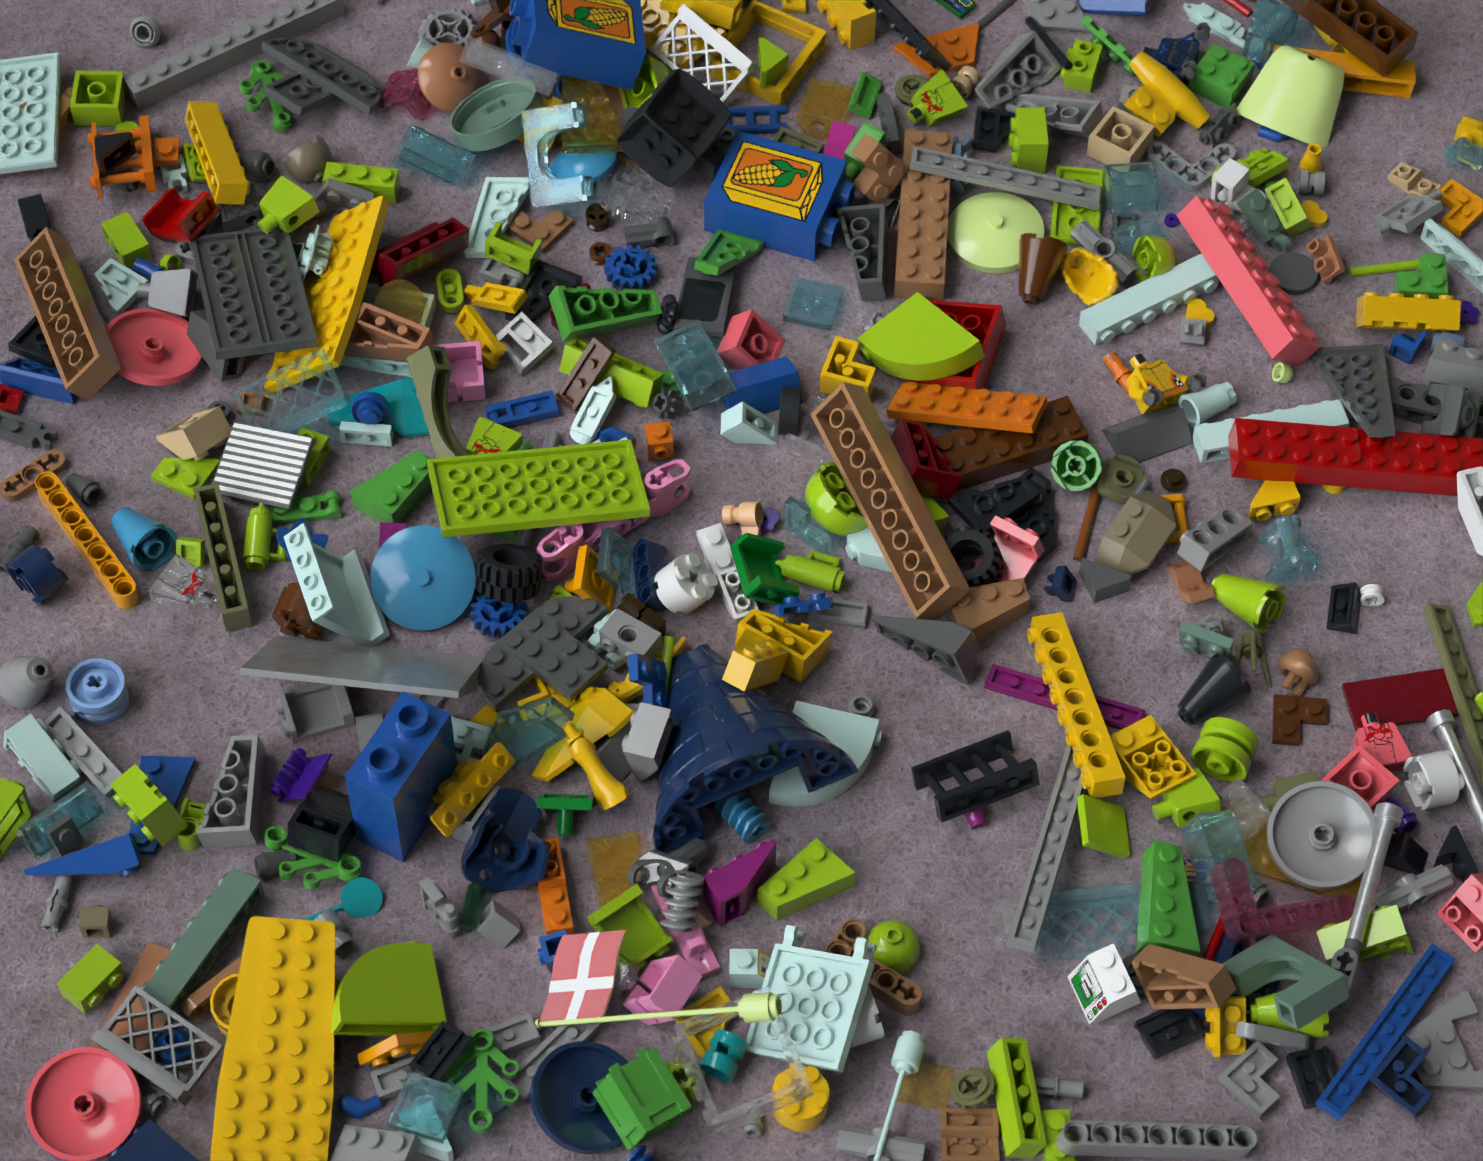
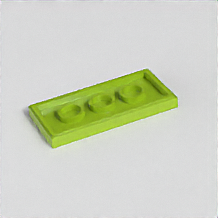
(1067, 216)

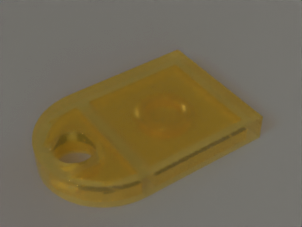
(821, 105)

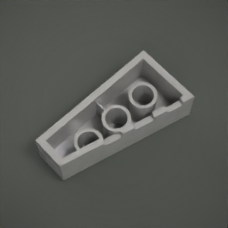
(235, 805)

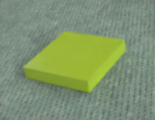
(1103, 826)

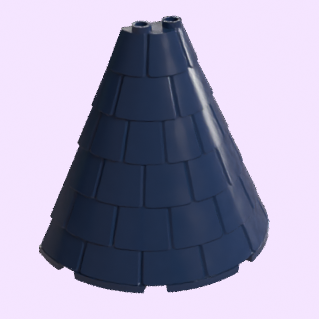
(727, 744)

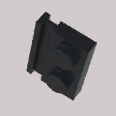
(1168, 1030)
(442, 1053)
(1311, 1073)

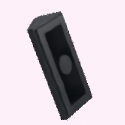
(1344, 608)

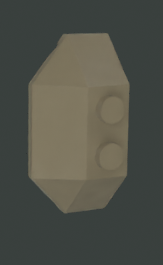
(1137, 533)

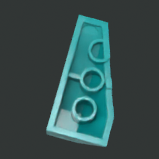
(404, 408)

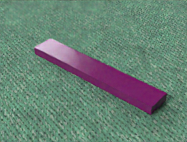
(1035, 691)

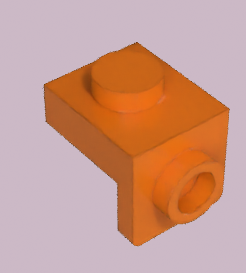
(167, 152)

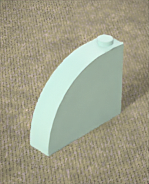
(846, 730)

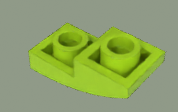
(192, 163)

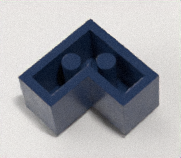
(1395, 1077)

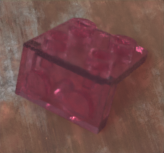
(404, 90)

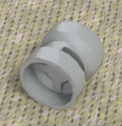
(1311, 182)

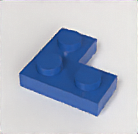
(650, 674)

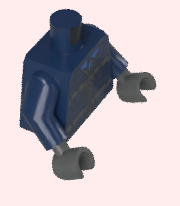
(1181, 53)

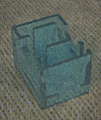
(1130, 185)

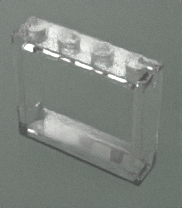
(755, 1108)

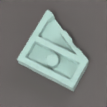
(118, 285)

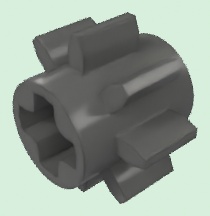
(668, 404)

